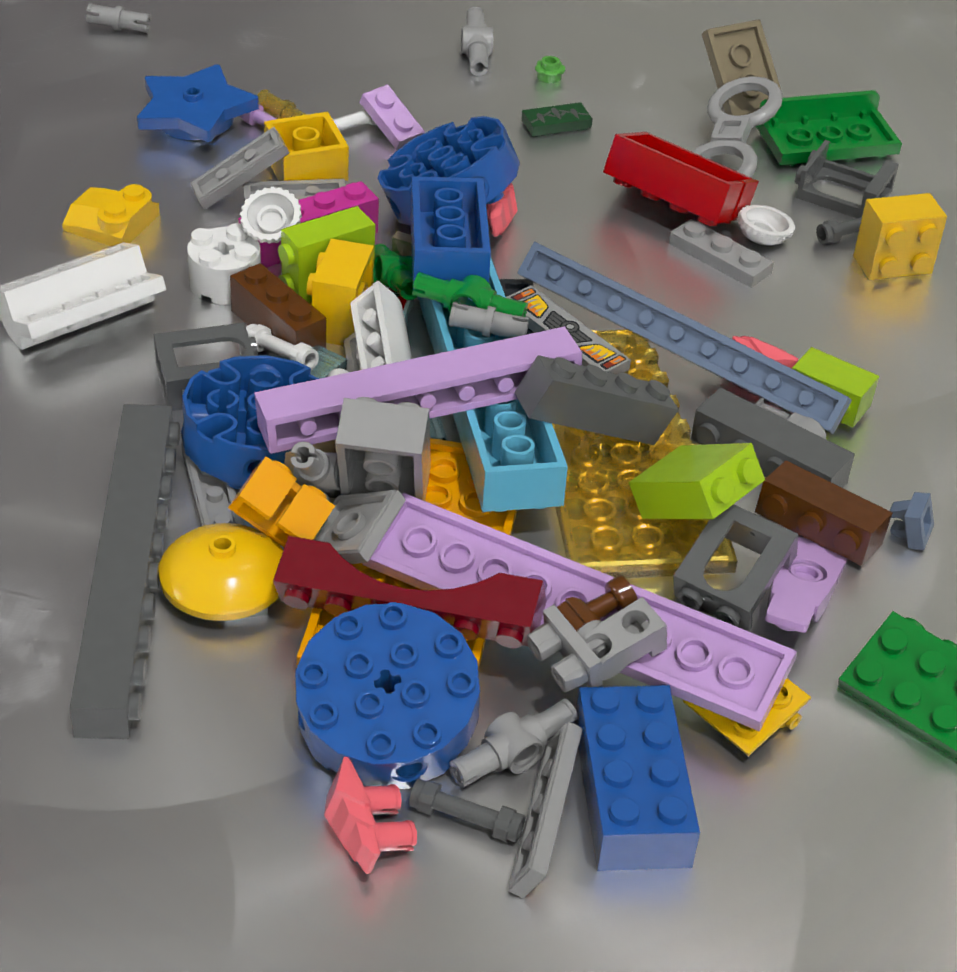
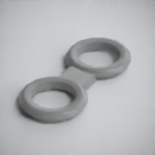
(733, 131)

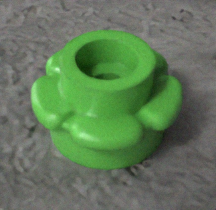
(549, 69)

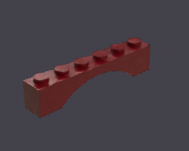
(494, 609)

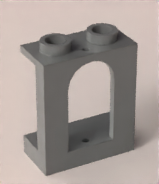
(821, 169)
(175, 378)
(773, 543)

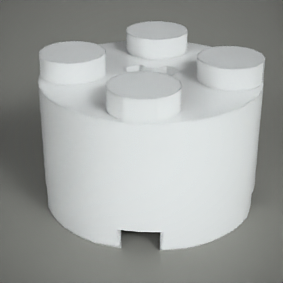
(217, 255)

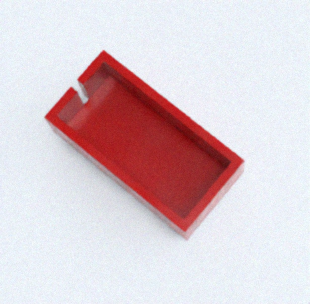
(679, 177)

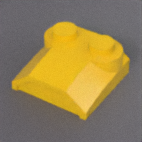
(111, 214)

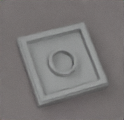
(360, 523)

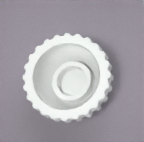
(268, 213)
(765, 225)

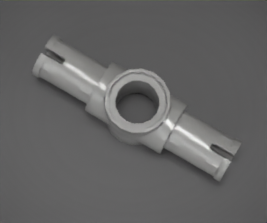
(477, 41)
(316, 468)
(512, 743)

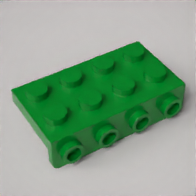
(844, 119)
(909, 680)

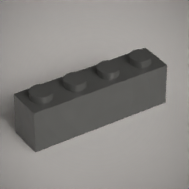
(596, 400)
(731, 419)

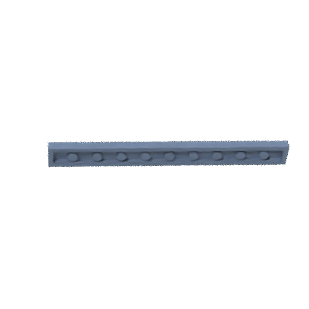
(685, 337)

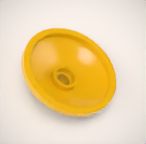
(221, 571)

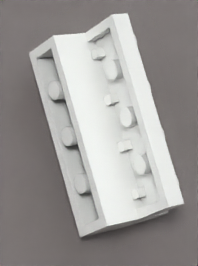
(76, 294)
(379, 330)

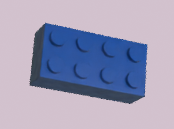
(449, 228)
(636, 779)

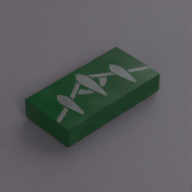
(556, 119)

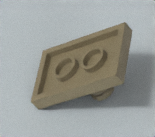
(738, 53)

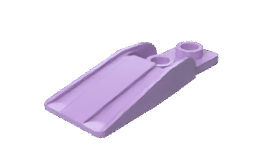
(804, 587)

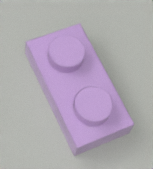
(391, 116)

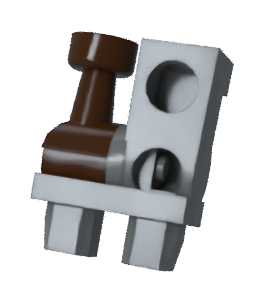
(594, 647)

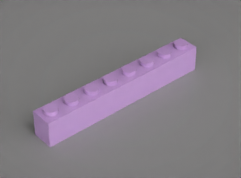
(440, 381)

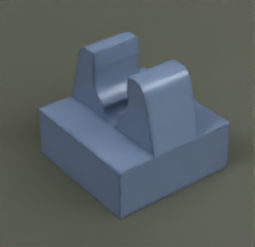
(916, 518)

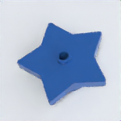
(194, 104)

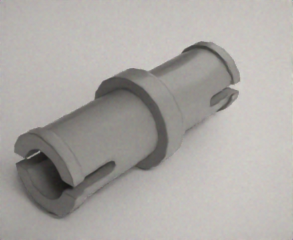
(118, 18)
(488, 321)

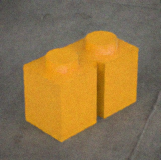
(281, 505)

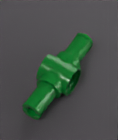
(393, 271)
(460, 291)

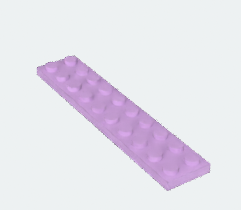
(704, 657)

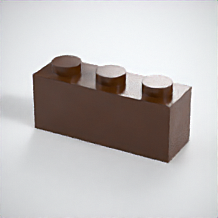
(268, 301)
(823, 512)

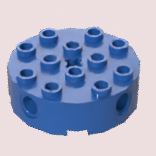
(464, 151)
(221, 414)
(388, 693)

